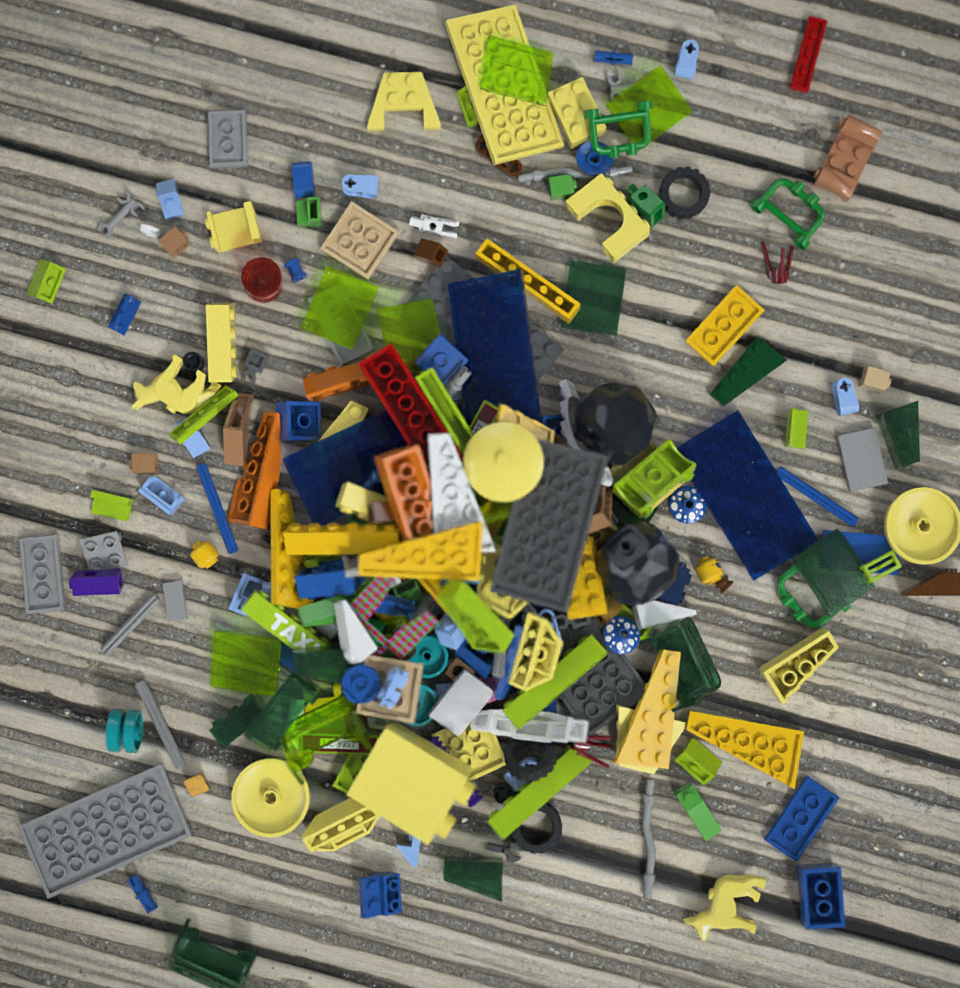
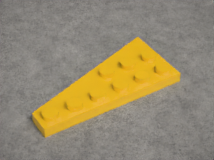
(283, 566)
(763, 746)

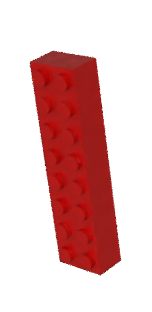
(404, 400)

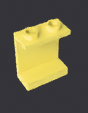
(233, 228)

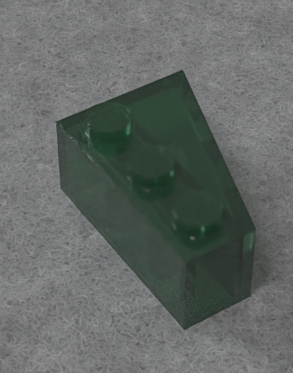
(901, 434)
(321, 662)
(238, 720)
(476, 874)

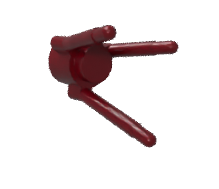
(780, 274)
(581, 747)

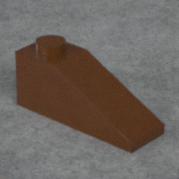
(940, 584)

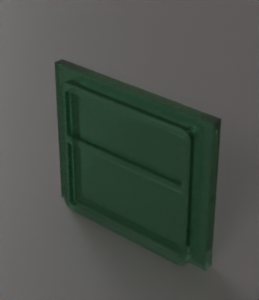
(600, 297)
(833, 572)

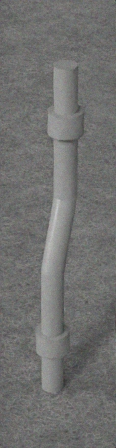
(537, 175)
(649, 876)

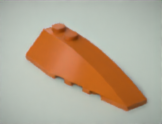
(334, 382)
(407, 490)
(253, 491)

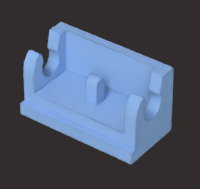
(161, 495)
(245, 588)

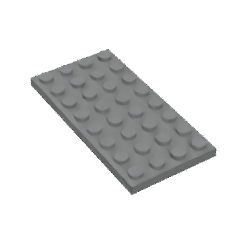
(105, 830)

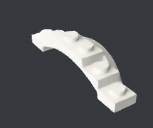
(568, 412)
(542, 728)

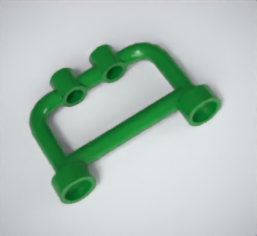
(615, 150)
(796, 189)
(788, 600)

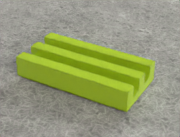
(867, 573)

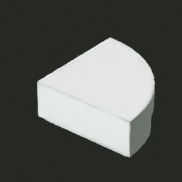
(151, 231)

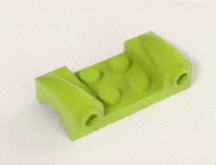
(653, 478)

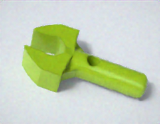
(312, 560)

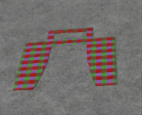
(406, 637)

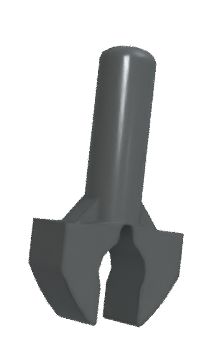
(505, 850)

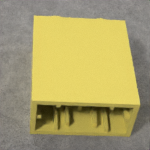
(412, 783)

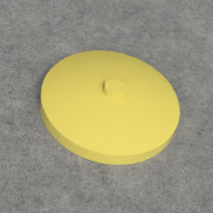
(503, 462)
(922, 526)
(269, 798)

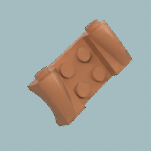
(847, 157)

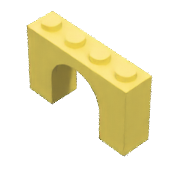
(602, 193)

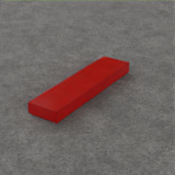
(808, 54)

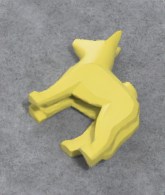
(172, 393)
(723, 907)

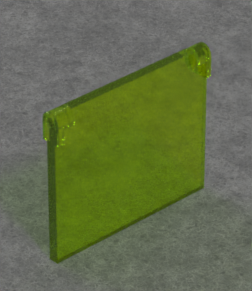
(339, 307)

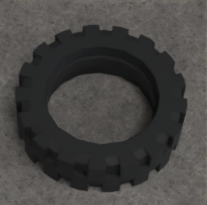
(698, 179)
(529, 772)
(547, 844)

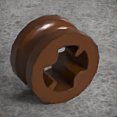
(724, 584)

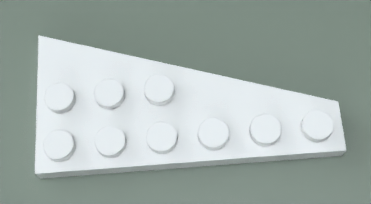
(451, 492)

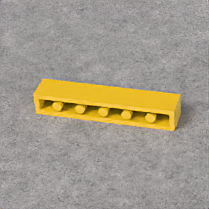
(535, 285)
(339, 539)

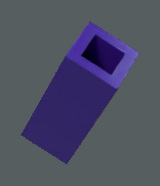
(96, 582)

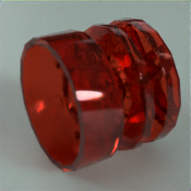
(263, 269)

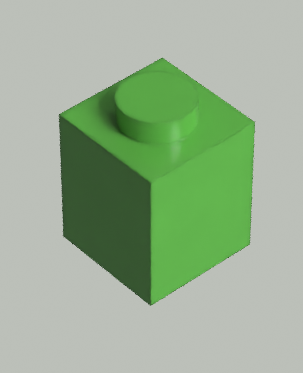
(562, 187)

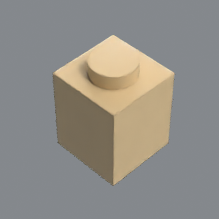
(875, 379)

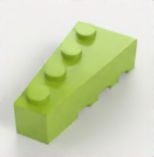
(474, 618)

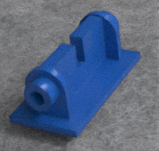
(124, 314)
(396, 606)

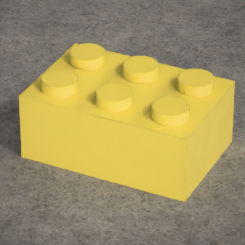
(568, 107)

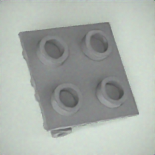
(104, 551)

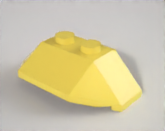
(536, 653)
(339, 826)

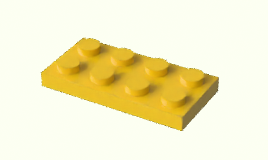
(724, 325)
(588, 592)

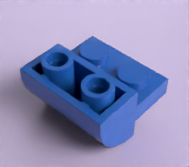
(380, 894)

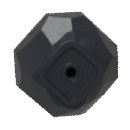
(615, 422)
(636, 564)

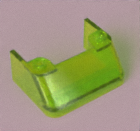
(320, 728)

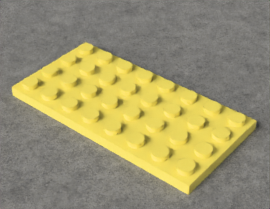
(509, 125)

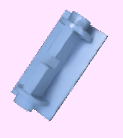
(388, 693)

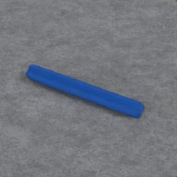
(817, 496)
(217, 508)

